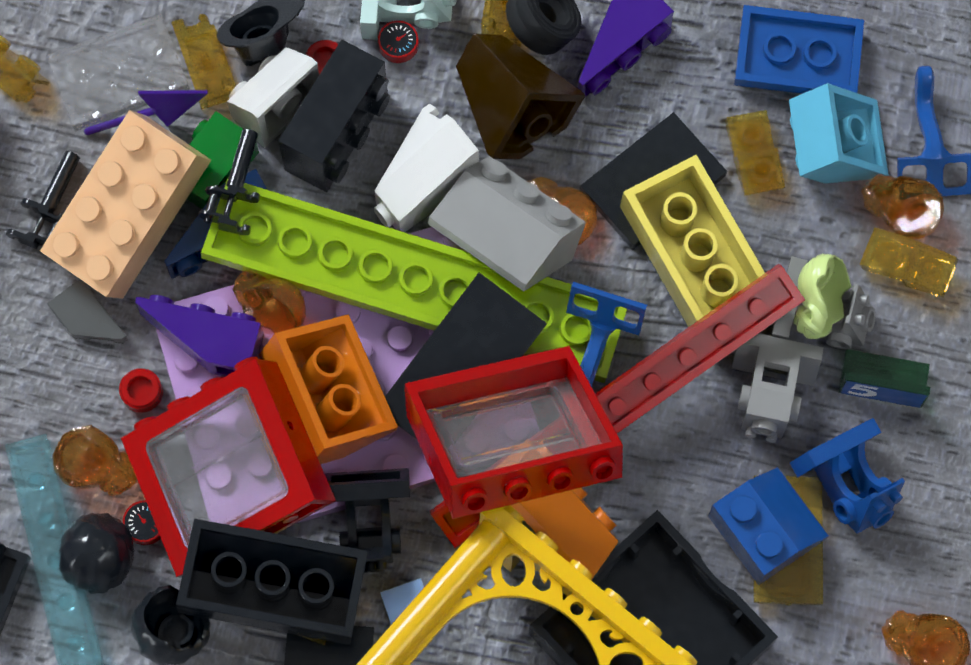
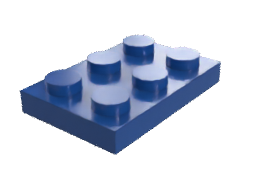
(797, 50)

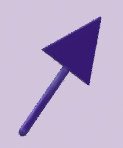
(165, 104)

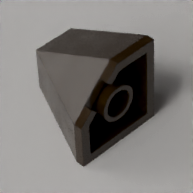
(513, 96)

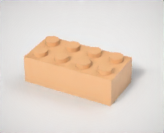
(125, 205)

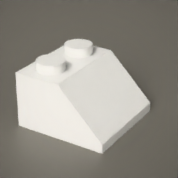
(273, 94)

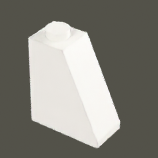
(423, 170)

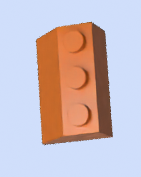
(332, 386)
(572, 526)

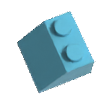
(837, 135)

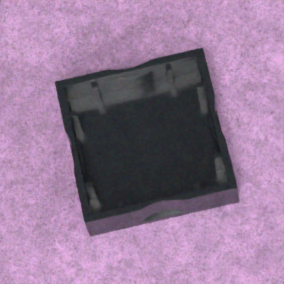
(672, 588)

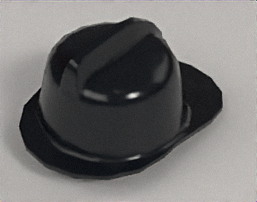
(260, 29)

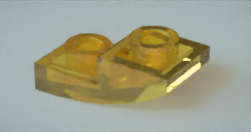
(754, 153)
(909, 261)

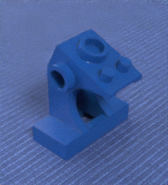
(845, 454)

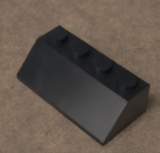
(271, 581)

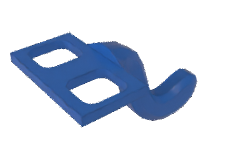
(934, 154)
(602, 323)

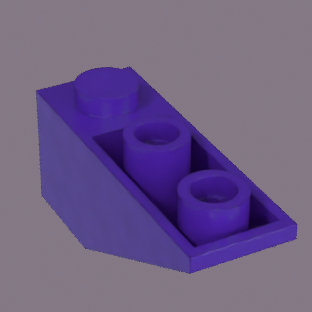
(622, 37)
(207, 337)

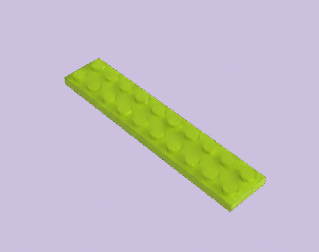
(384, 269)

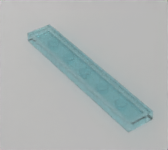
(44, 522)

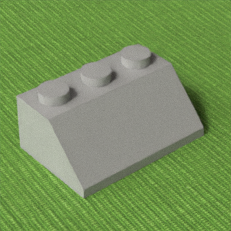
(508, 223)

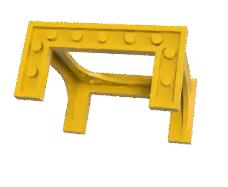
(506, 541)

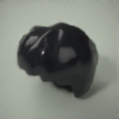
(96, 553)
(163, 632)

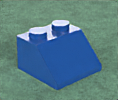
(766, 524)

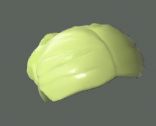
(822, 286)

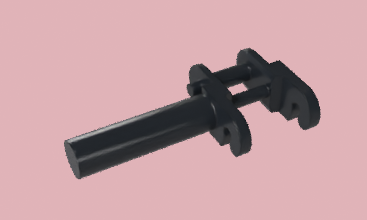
(235, 188)
(49, 202)

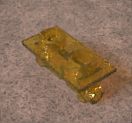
(19, 73)

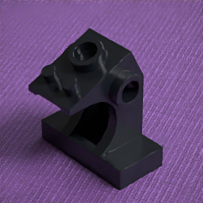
(371, 489)

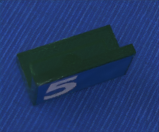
(884, 378)

